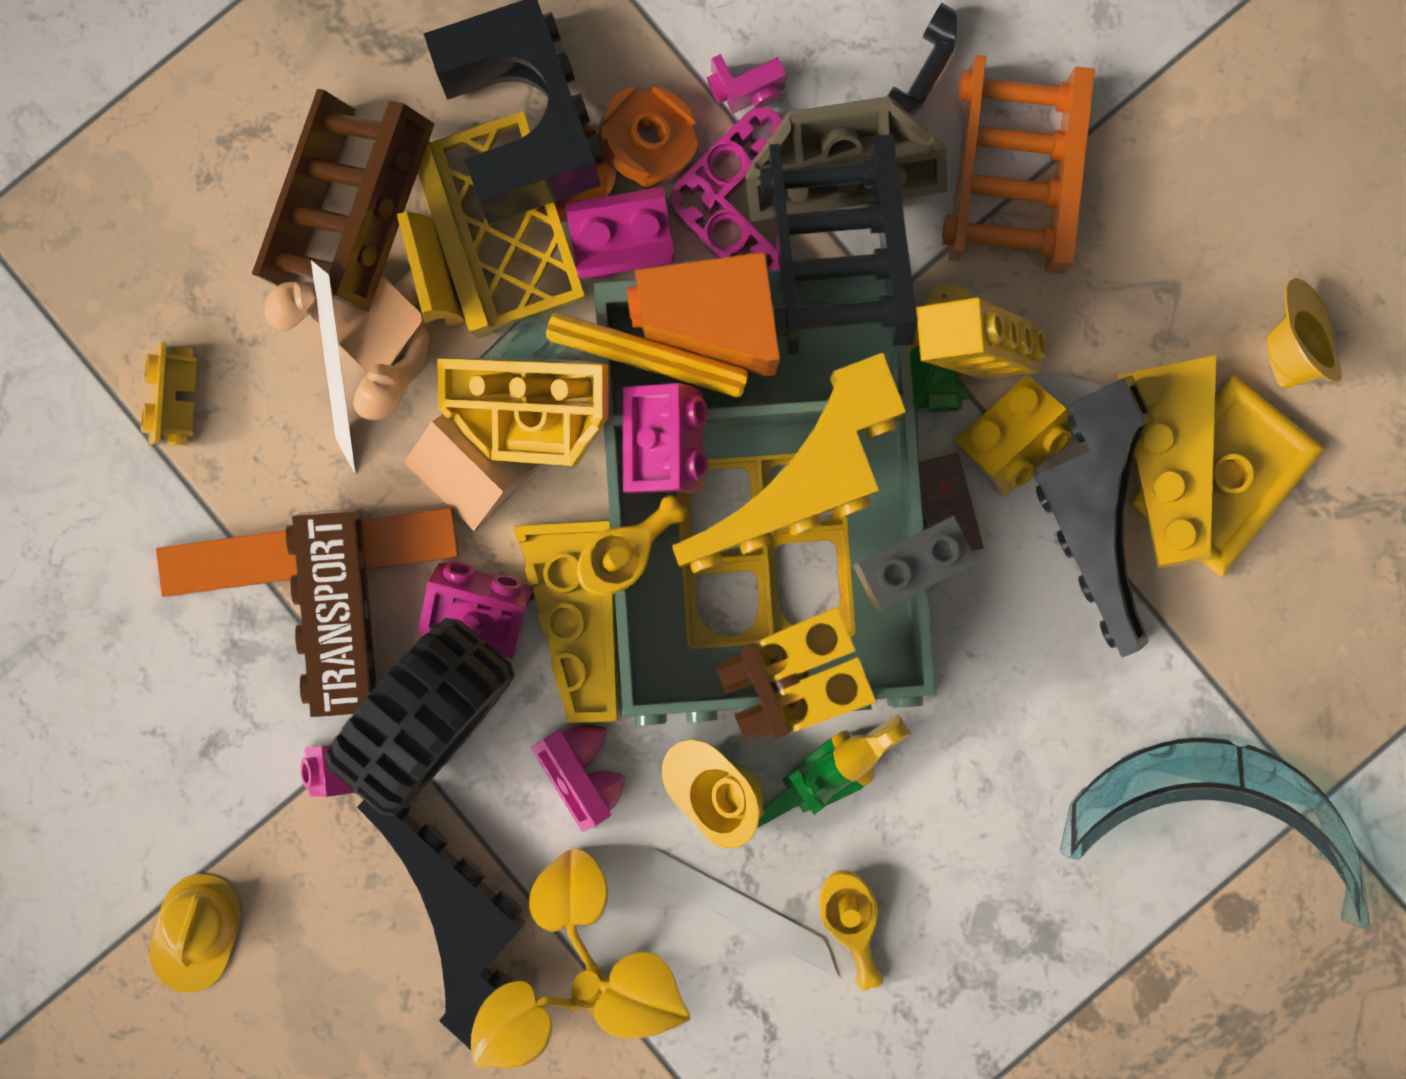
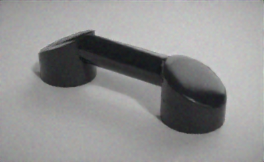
(943, 34)

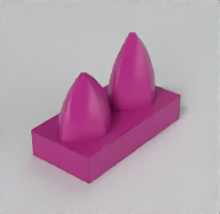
(564, 759)

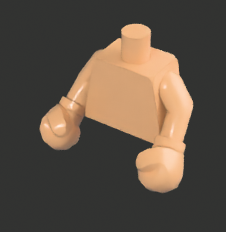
(386, 341)

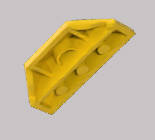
(525, 406)

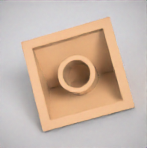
(463, 473)

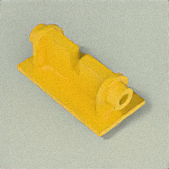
(169, 375)

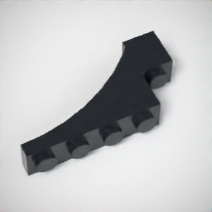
(1090, 501)
(465, 915)

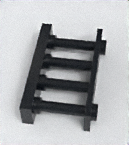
(887, 263)

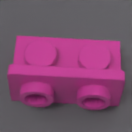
(620, 233)
(663, 439)
(484, 602)

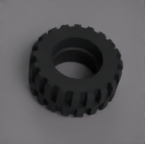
(419, 716)

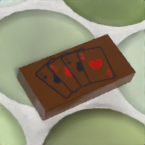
(947, 495)

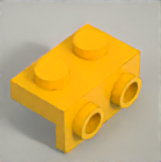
(1017, 435)

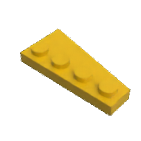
(1177, 458)
(575, 622)

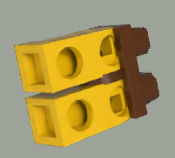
(782, 681)

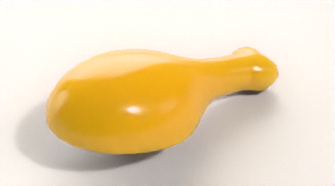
(620, 554)
(851, 918)

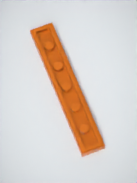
(266, 560)

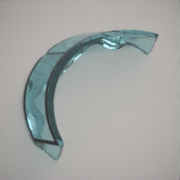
(1217, 772)

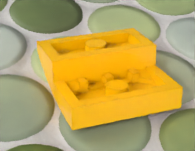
(430, 269)

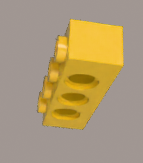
(979, 339)

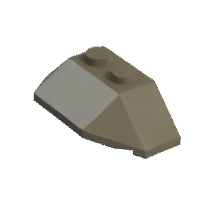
(843, 136)

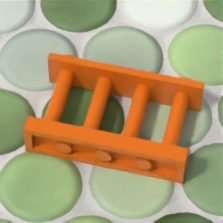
(1065, 146)

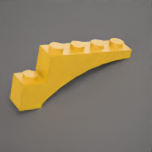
(821, 477)

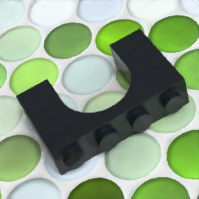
(556, 155)

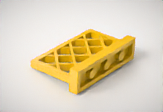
(462, 249)

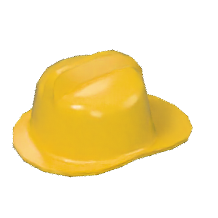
(1303, 340)
(714, 792)
(195, 933)

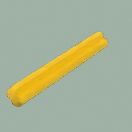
(647, 354)

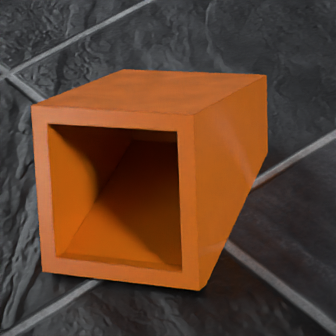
(710, 310)

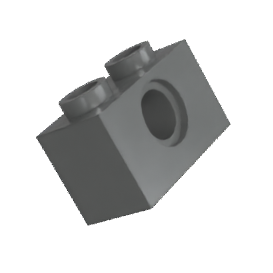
(915, 564)

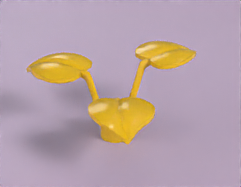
(631, 1004)

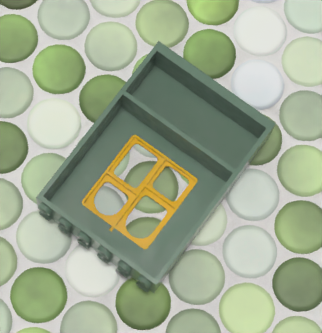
(662, 643)

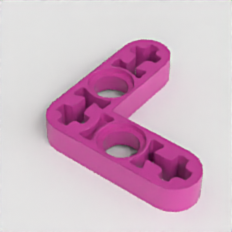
(718, 189)

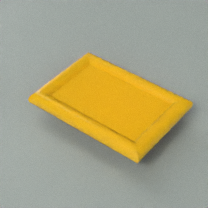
(1254, 469)

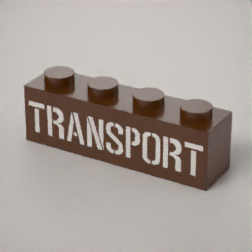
(334, 610)

